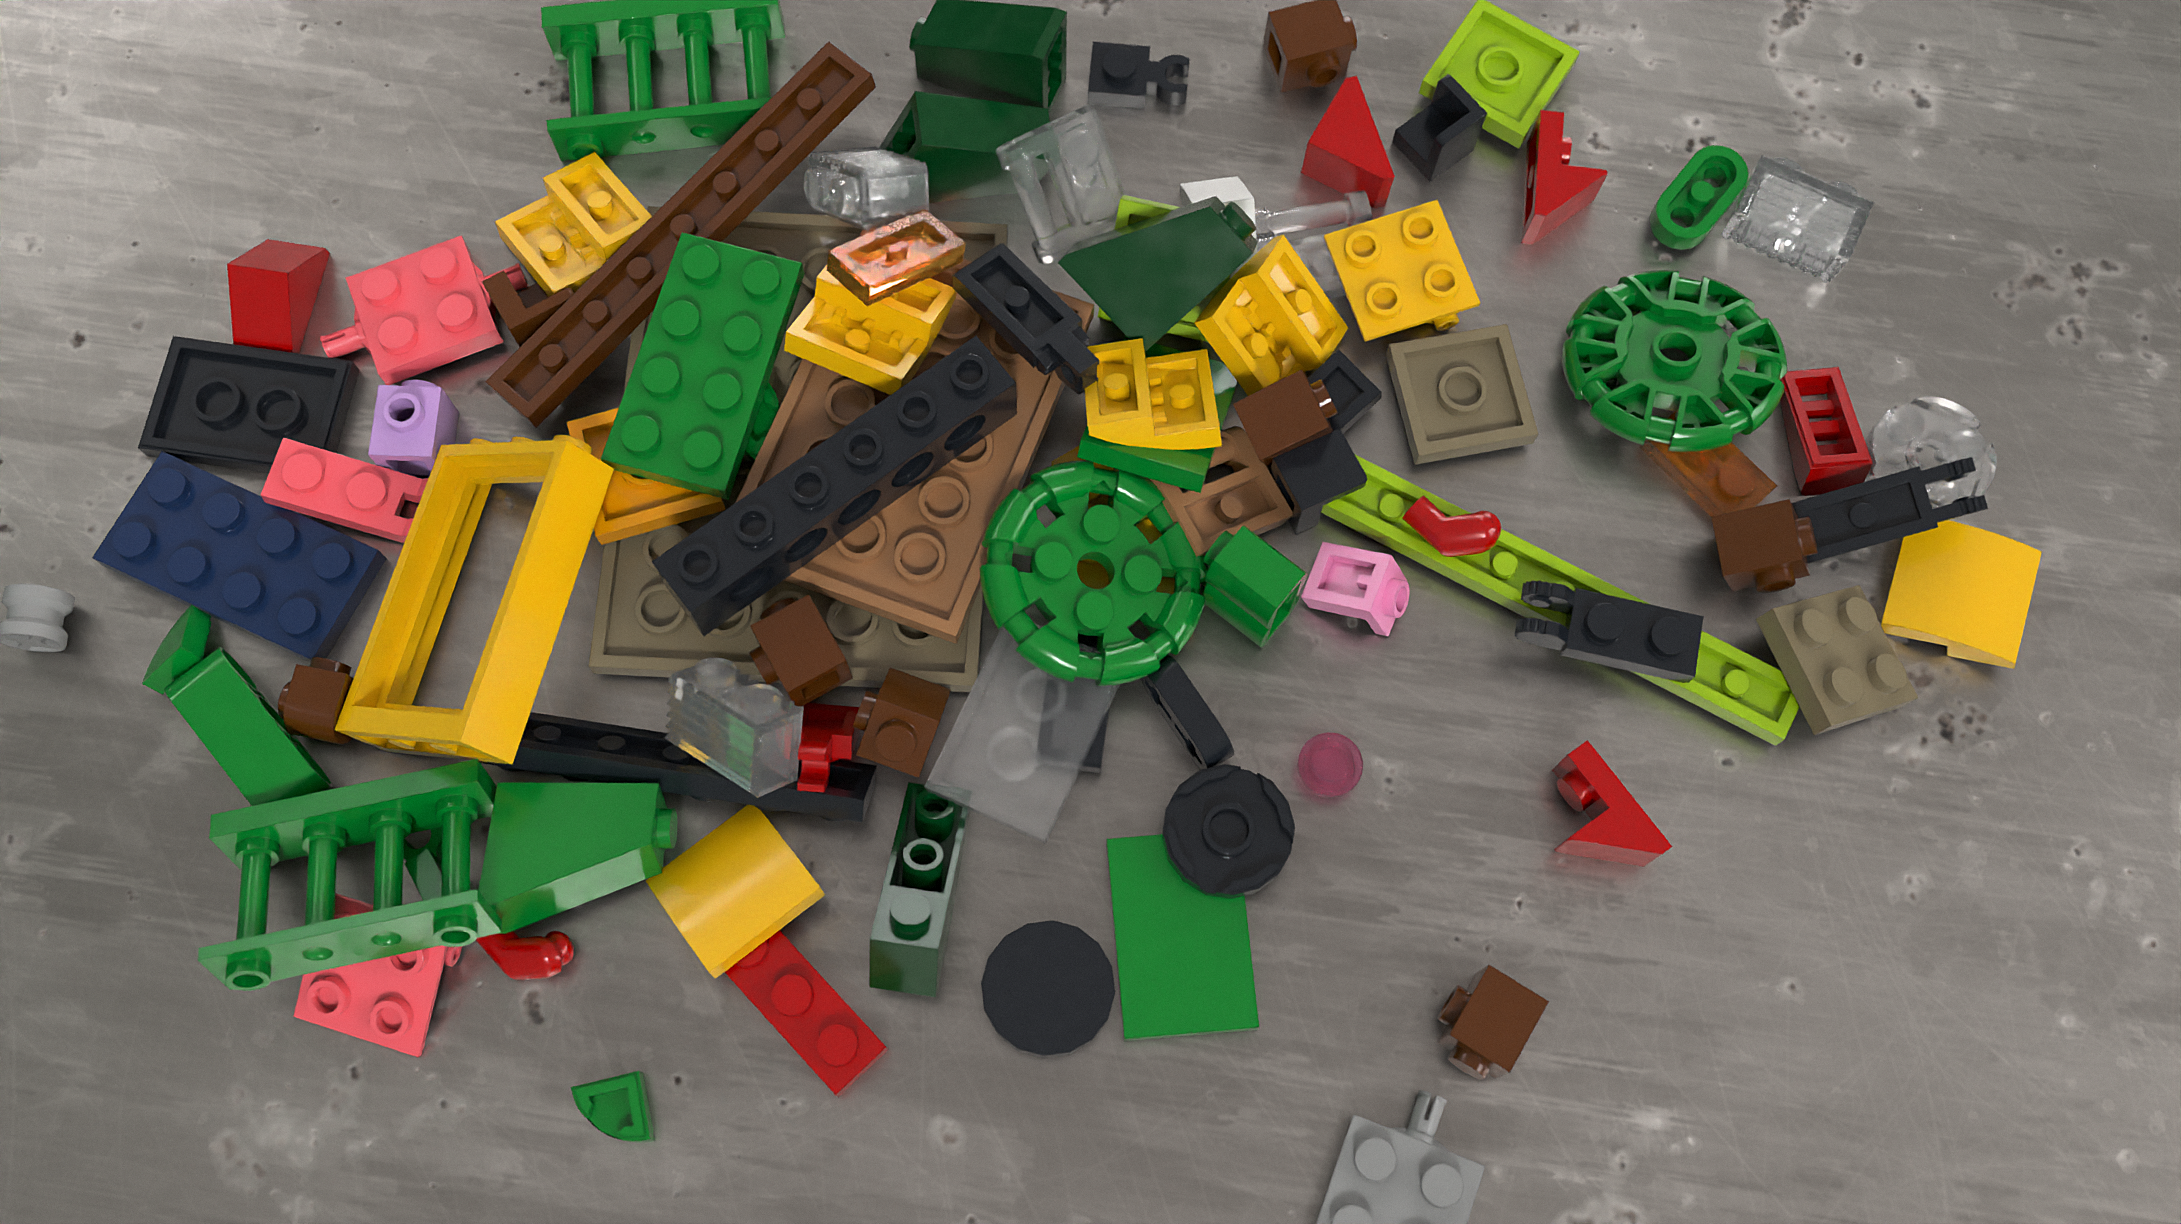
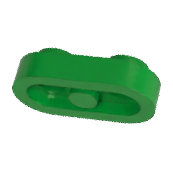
(1696, 200)

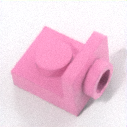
(1357, 586)

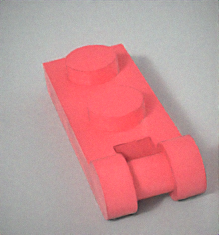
(341, 489)

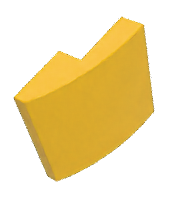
(574, 226)
(1271, 319)
(874, 342)
(1152, 399)
(1963, 592)
(734, 889)

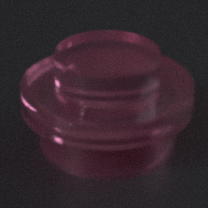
(1330, 765)

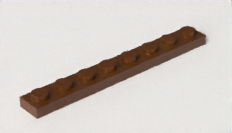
(706, 206)

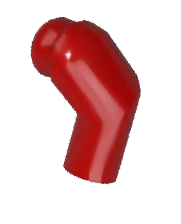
(1456, 534)
(529, 956)

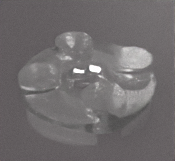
(1939, 425)

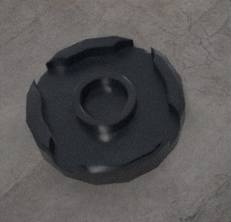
(1228, 831)
(1048, 989)

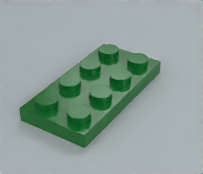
(704, 366)

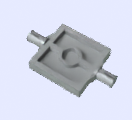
(1400, 1174)

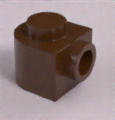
(315, 700)

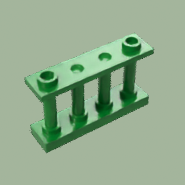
(637, 29)
(322, 827)

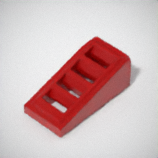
(1827, 466)

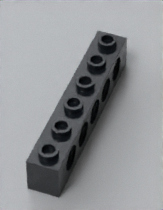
(838, 486)

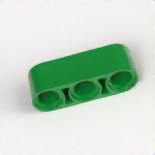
(244, 731)

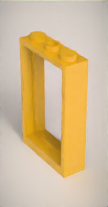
(528, 616)

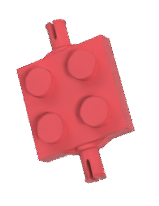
(421, 311)

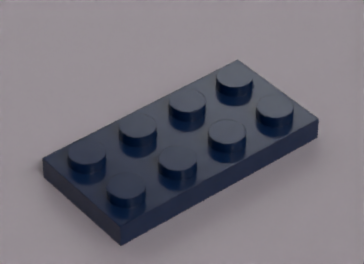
(240, 558)

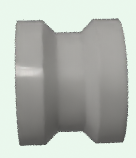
(35, 617)

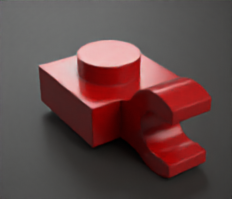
(824, 739)

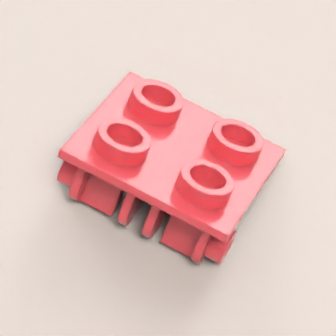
(380, 998)

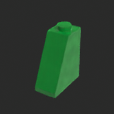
(570, 845)

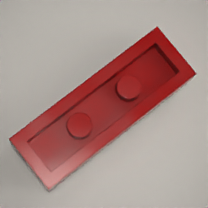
(807, 1012)

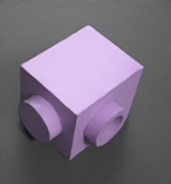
(411, 426)

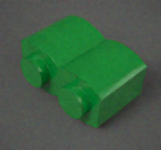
(1251, 584)

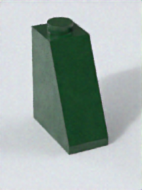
(993, 51)
(960, 142)
(1162, 265)

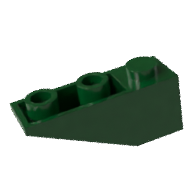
(918, 895)

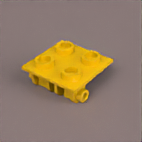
(1402, 271)

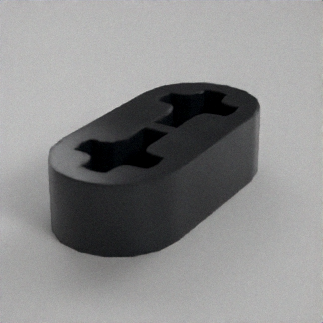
(1188, 714)

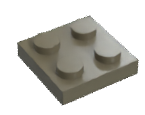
(1461, 394)
(1836, 659)

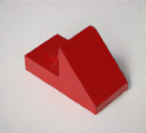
(1552, 186)
(1618, 824)

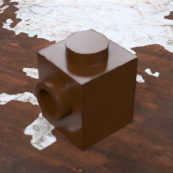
(1309, 44)
(1286, 415)
(1764, 546)
(798, 651)
(900, 721)
(1489, 1023)

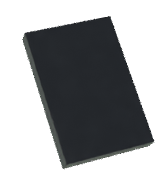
(240, 401)

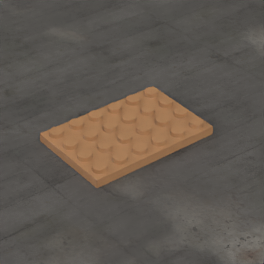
(925, 548)

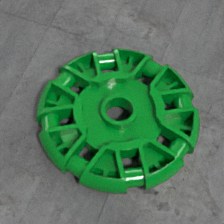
(1682, 317)
(1070, 606)

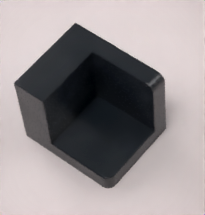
(1441, 131)
(1316, 476)

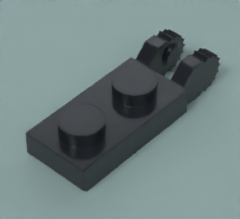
(1884, 509)
(1614, 631)

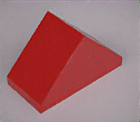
(1348, 149)
(274, 294)

